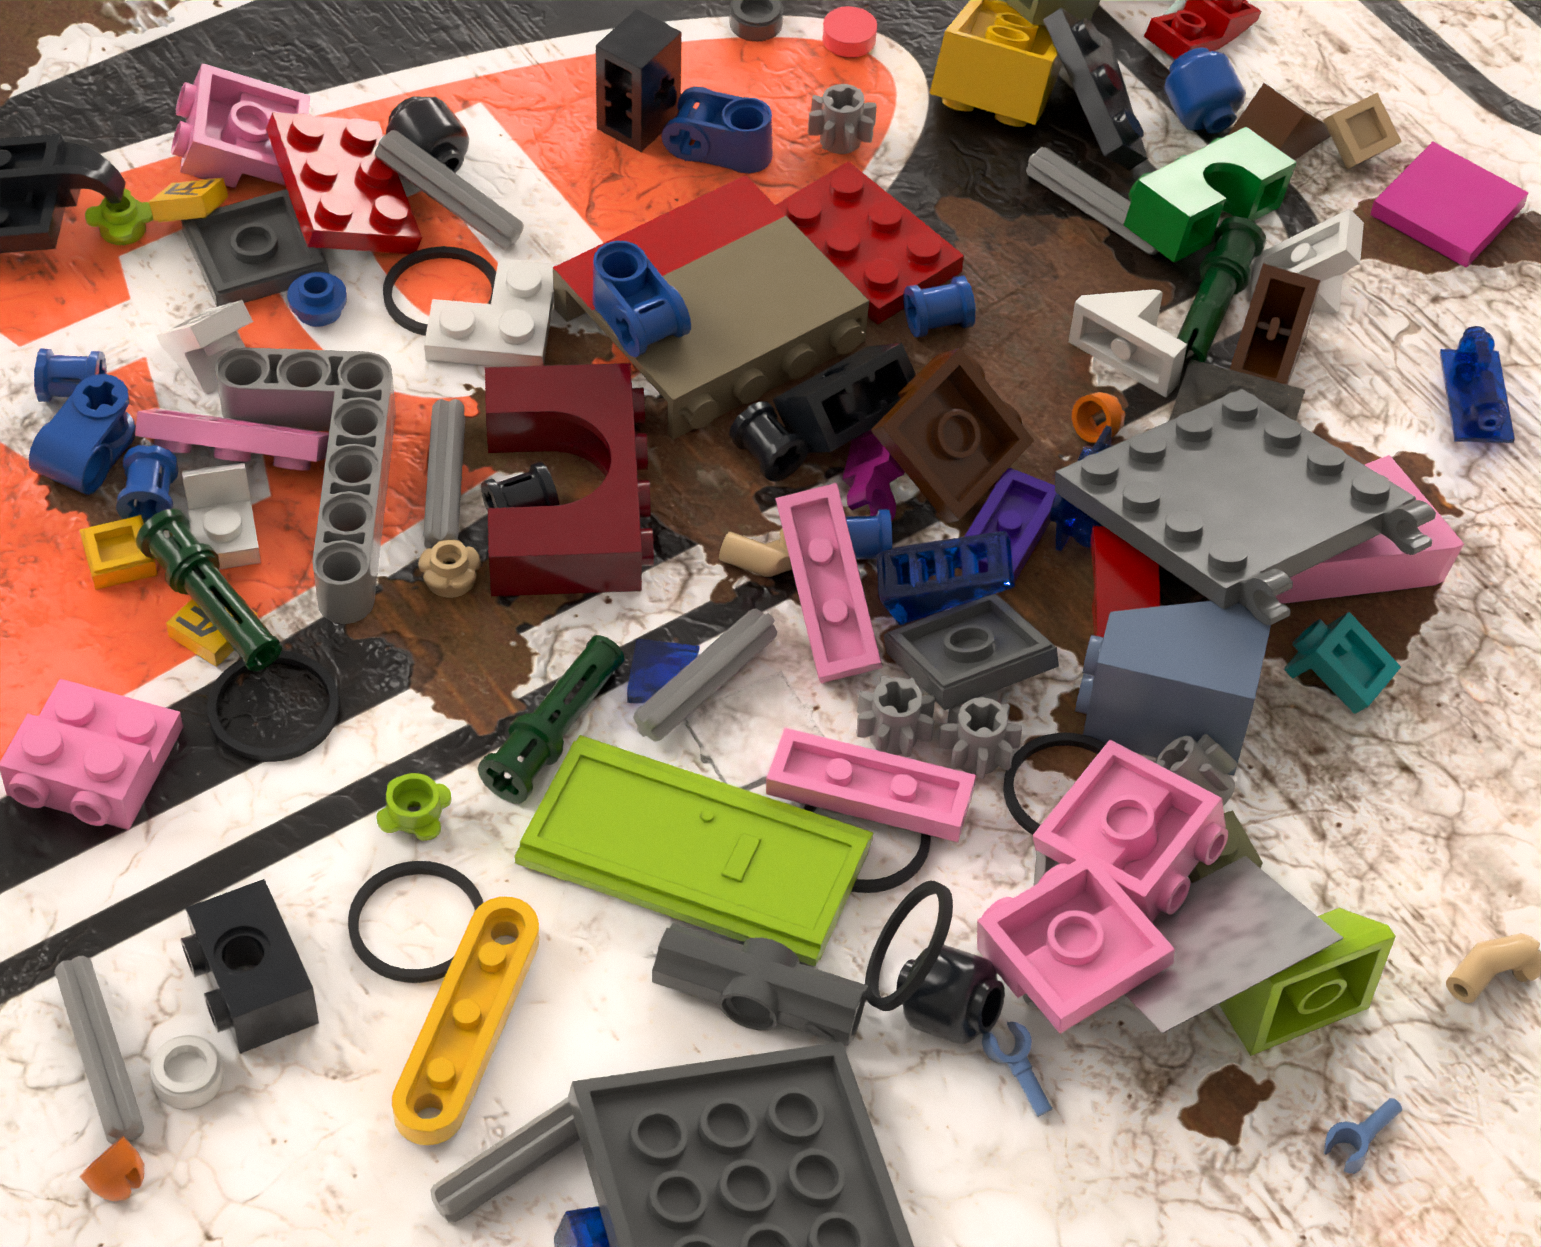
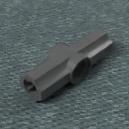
(759, 984)

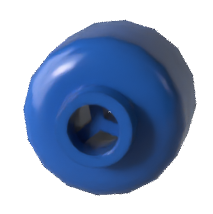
(1204, 90)

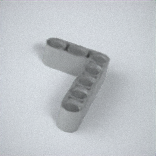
(354, 402)

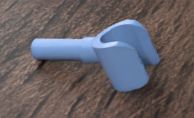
(1019, 1065)
(1361, 1134)

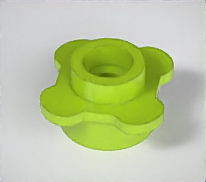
(120, 222)
(414, 791)

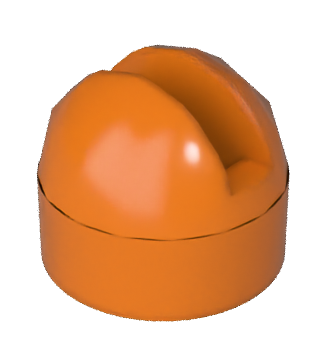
(1091, 406)
(115, 1172)

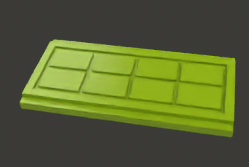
(695, 848)

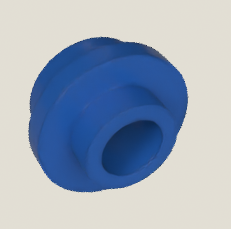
(317, 298)

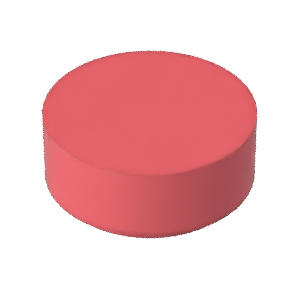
(849, 32)

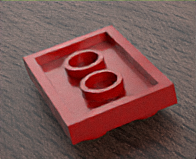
(340, 186)
(871, 238)

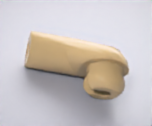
(756, 556)
(1492, 957)

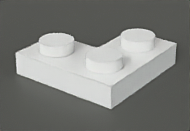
(497, 334)

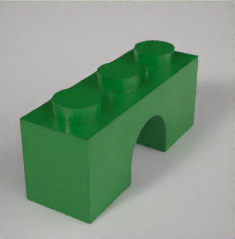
(1183, 201)

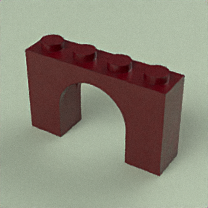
(588, 542)

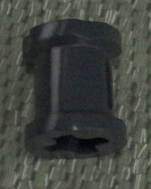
(768, 441)
(524, 490)

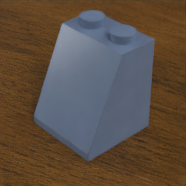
(1173, 676)

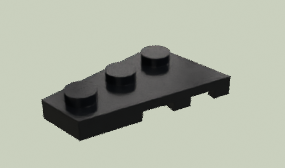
(1099, 86)

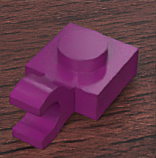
(869, 475)

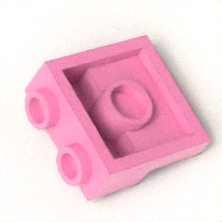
(229, 124)
(90, 754)
(1138, 825)
(1072, 942)

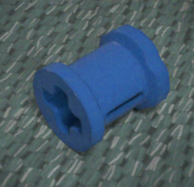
(939, 306)
(62, 373)
(146, 482)
(870, 534)

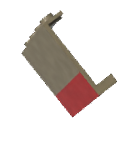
(756, 299)

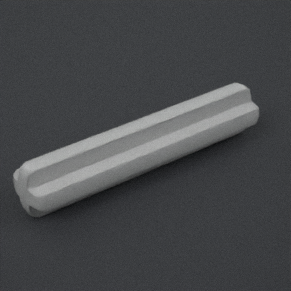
(449, 189)
(1084, 193)
(444, 472)
(705, 675)
(99, 1050)
(505, 1162)

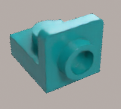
(1345, 660)

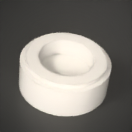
(186, 1071)

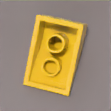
(996, 63)

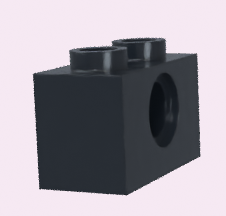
(242, 931)

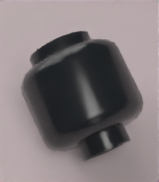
(432, 128)
(956, 997)

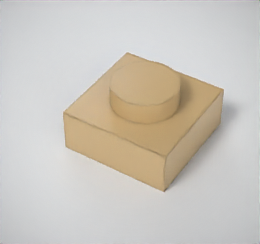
(1362, 130)

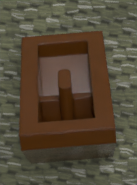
(1282, 122)
(1276, 324)

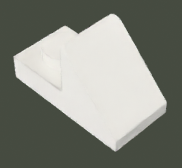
(1319, 253)
(1125, 336)
(204, 339)
(223, 512)

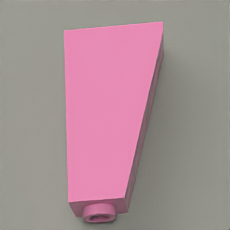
(1378, 562)

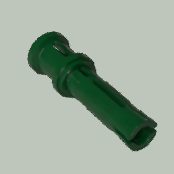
(1222, 274)
(194, 571)
(539, 734)

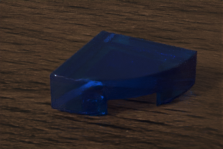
(656, 665)

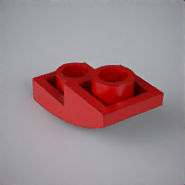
(1200, 25)
(1121, 578)

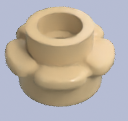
(445, 578)

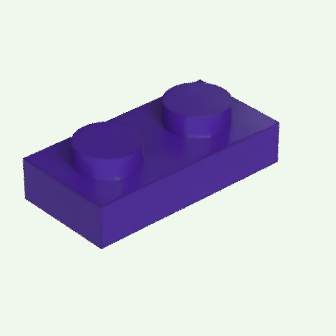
(1020, 508)

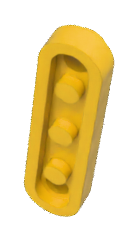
(465, 1021)

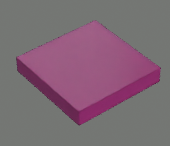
(1449, 204)

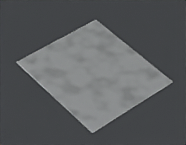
(1225, 939)

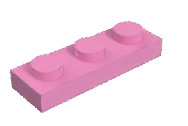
(232, 438)
(828, 583)
(870, 784)

